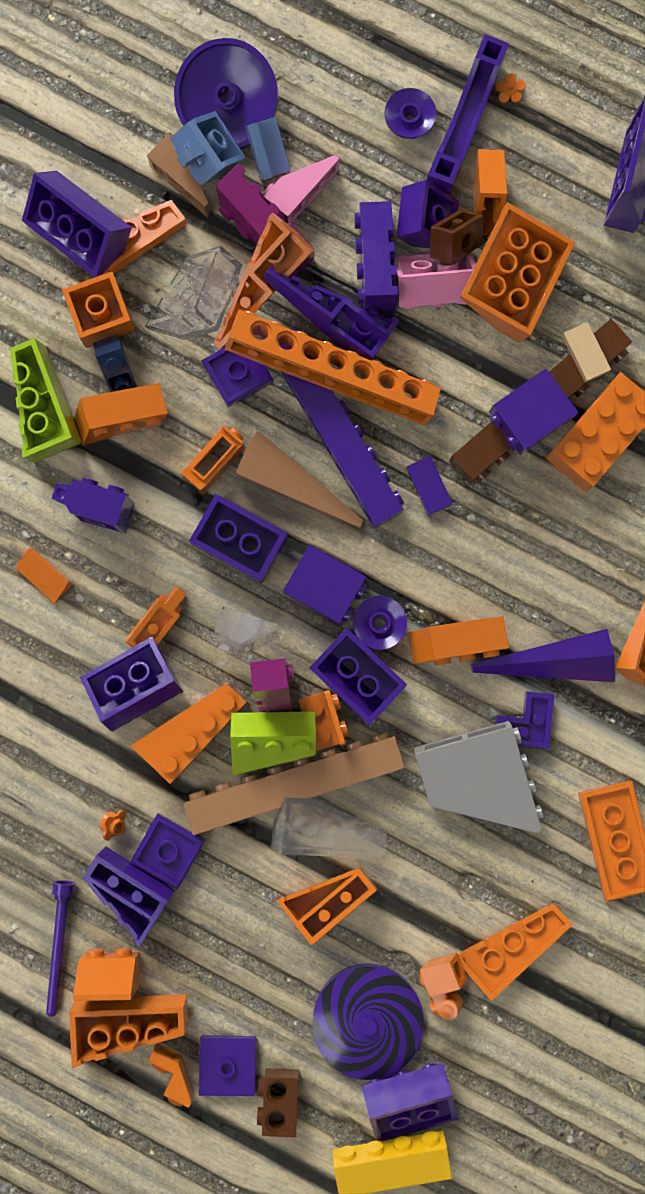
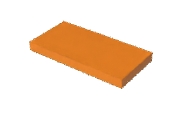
(616, 838)

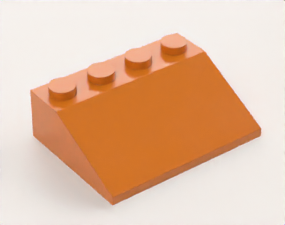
(516, 272)

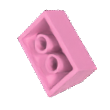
(430, 282)

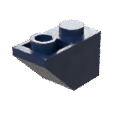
(114, 364)

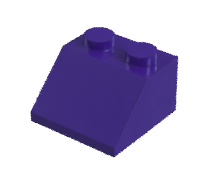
(420, 208)

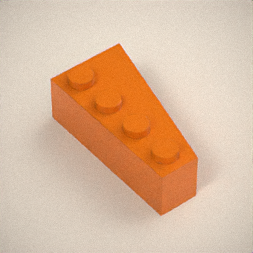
(185, 736)
(122, 1025)

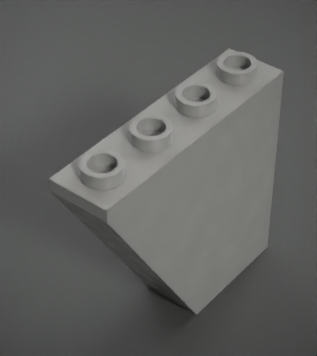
(481, 777)

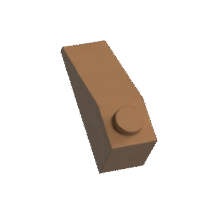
(165, 163)

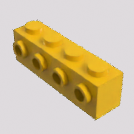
(392, 1163)

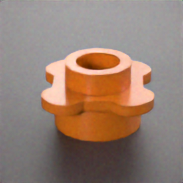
(112, 824)

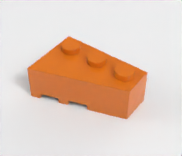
(120, 412)
(458, 640)
(327, 903)

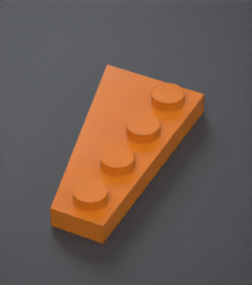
(148, 231)
(510, 951)

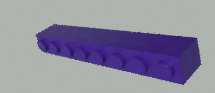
(347, 449)

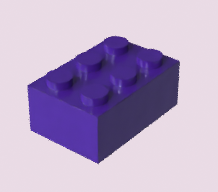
(238, 538)

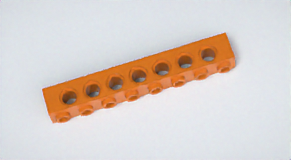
(320, 372)

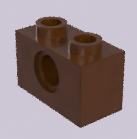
(456, 236)

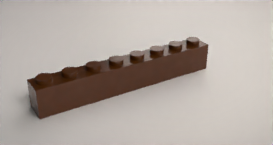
(490, 445)

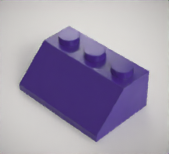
(358, 676)
(131, 684)
(409, 1102)

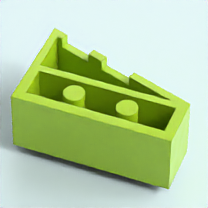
(270, 739)

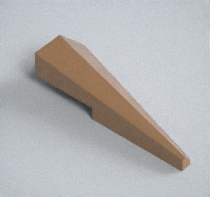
(275, 471)

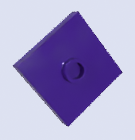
(236, 375)
(167, 851)
(227, 1065)

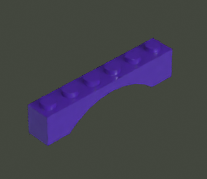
(468, 113)

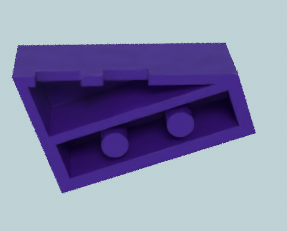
(128, 892)

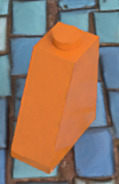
(489, 186)

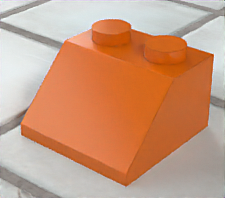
(107, 975)

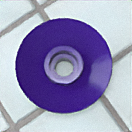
(410, 103)
(394, 622)

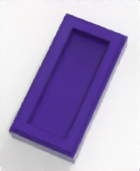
(429, 485)

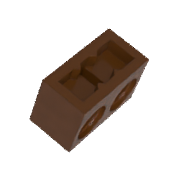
(282, 1102)

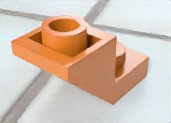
(179, 1087)

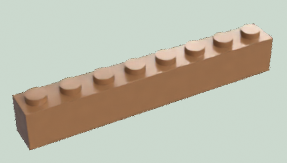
(302, 781)

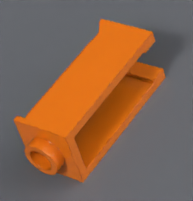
(204, 483)

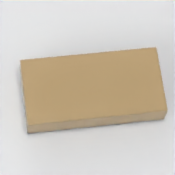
(586, 352)

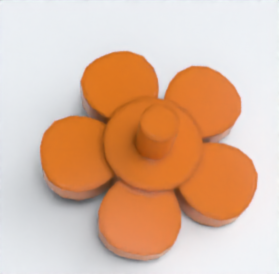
(510, 89)

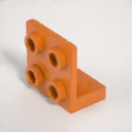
(328, 727)

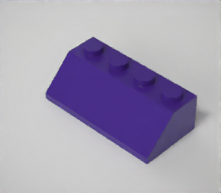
(75, 222)

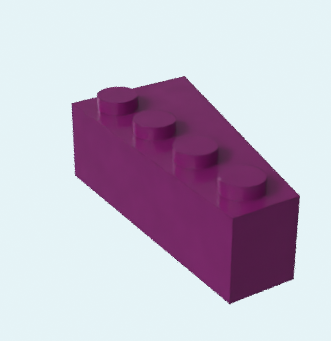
(248, 208)
(272, 685)

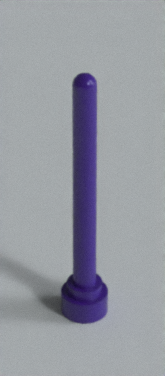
(63, 891)

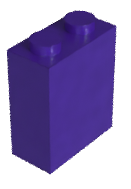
(532, 412)
(325, 585)

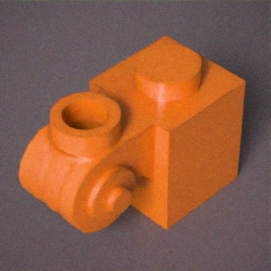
(440, 978)

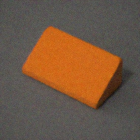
(43, 575)

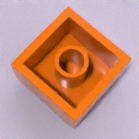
(98, 309)

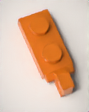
(158, 618)

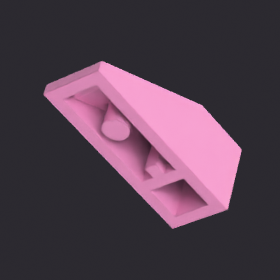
(296, 190)

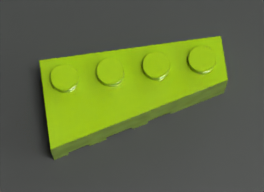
(43, 410)

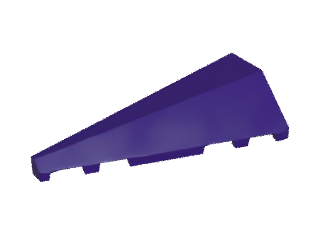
(336, 315)
(576, 658)

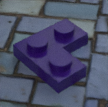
(536, 720)

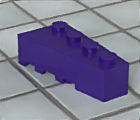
(377, 257)

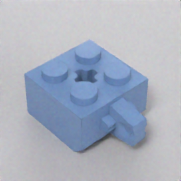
(206, 148)

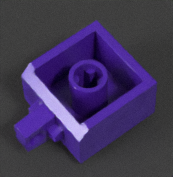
(95, 504)

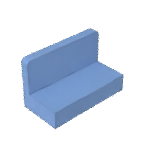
(267, 148)

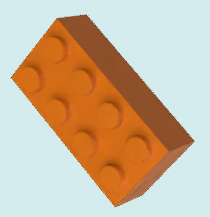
(601, 433)

